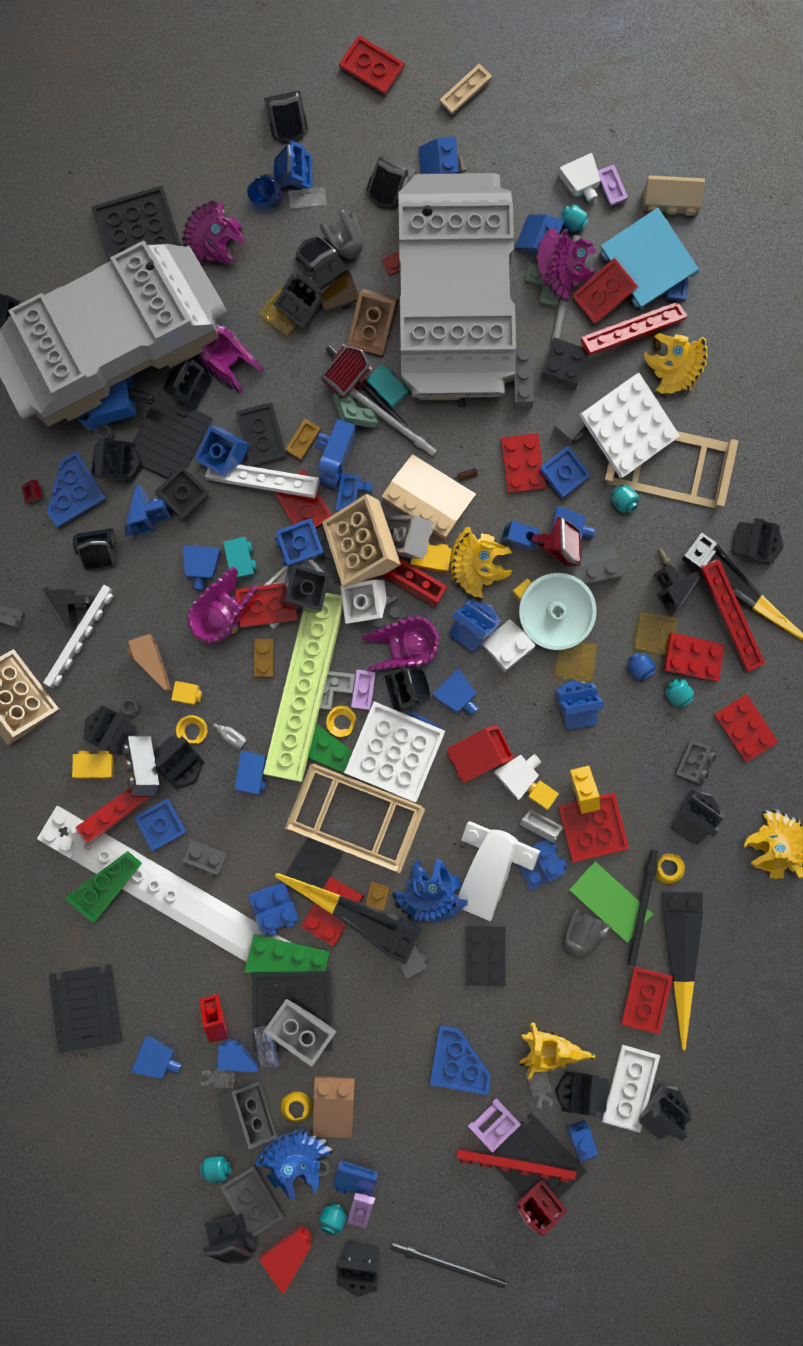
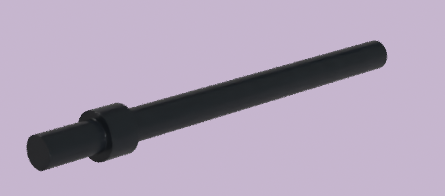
(380, 401)
(650, 870)
(411, 1252)

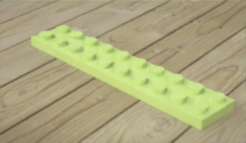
(304, 691)

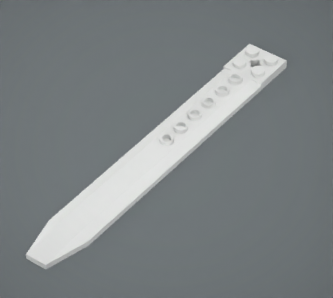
(157, 887)

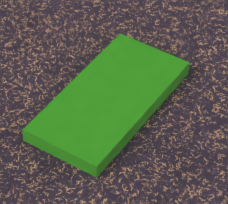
(608, 900)

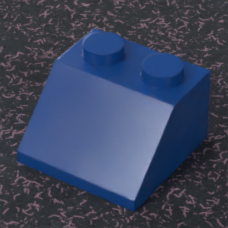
(439, 156)
(533, 231)
(221, 450)
(250, 773)
(235, 1058)
(354, 1179)

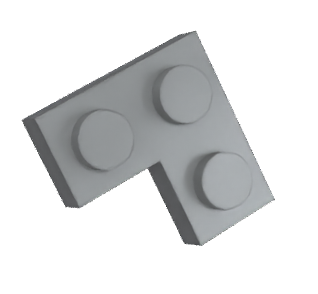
(338, 683)

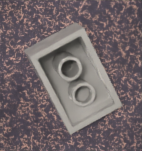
(410, 535)
(299, 1032)

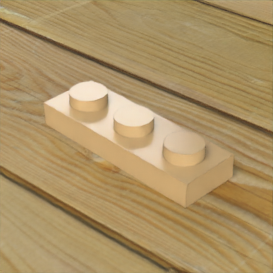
(465, 89)

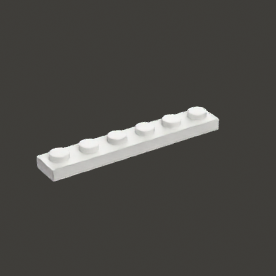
(268, 480)
(75, 643)

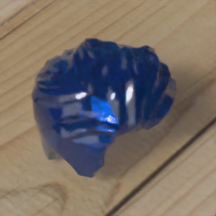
(264, 190)

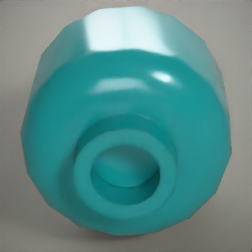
(574, 218)
(624, 499)
(679, 693)
(215, 1169)
(332, 1219)

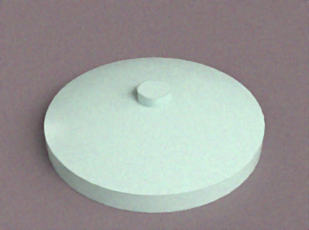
(557, 611)

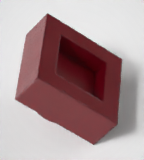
(31, 491)

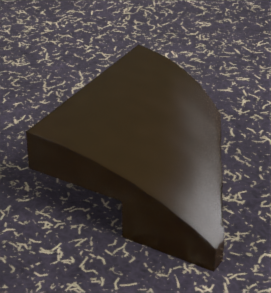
(339, 294)

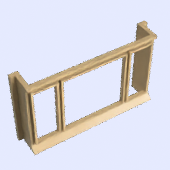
(703, 442)
(372, 856)

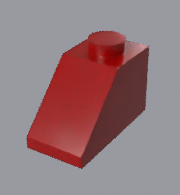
(213, 1018)

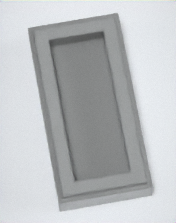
(541, 825)

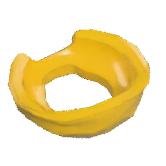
(336, 711)
(191, 719)
(663, 878)
(296, 1096)

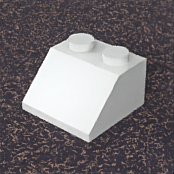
(364, 601)
(508, 645)

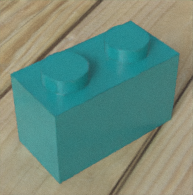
(387, 386)
(239, 557)

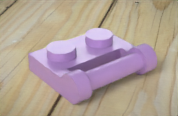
(499, 1129)

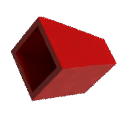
(480, 753)
(286, 1256)

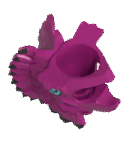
(210, 231)
(563, 262)

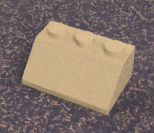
(673, 194)

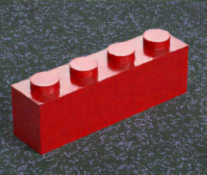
(417, 583)
(110, 816)

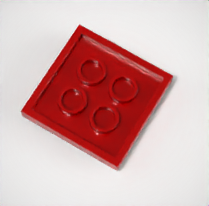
(593, 832)

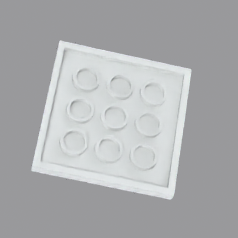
(629, 425)
(394, 752)

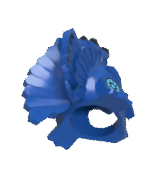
(430, 898)
(294, 1157)

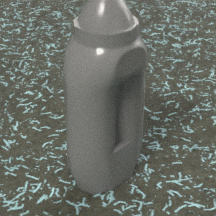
(230, 736)

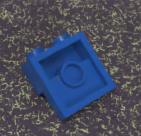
(299, 543)
(547, 866)
(273, 908)

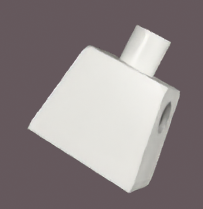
(581, 177)
(518, 774)

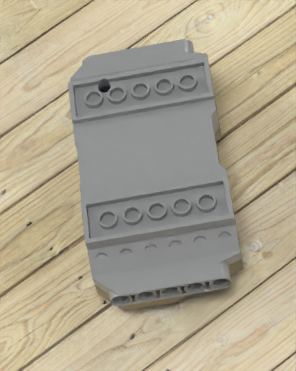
(456, 286)
(104, 327)

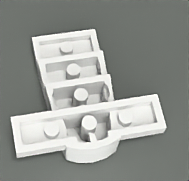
(491, 867)

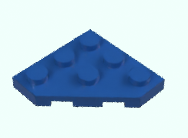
(73, 491)
(457, 1064)

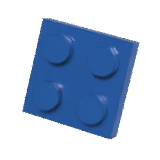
(564, 471)
(160, 824)

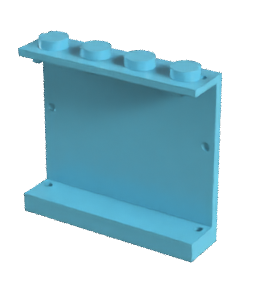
(651, 257)

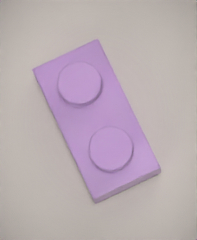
(612, 185)
(363, 690)
(360, 1210)

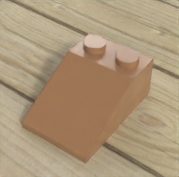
(372, 321)
(146, 654)
(333, 1107)

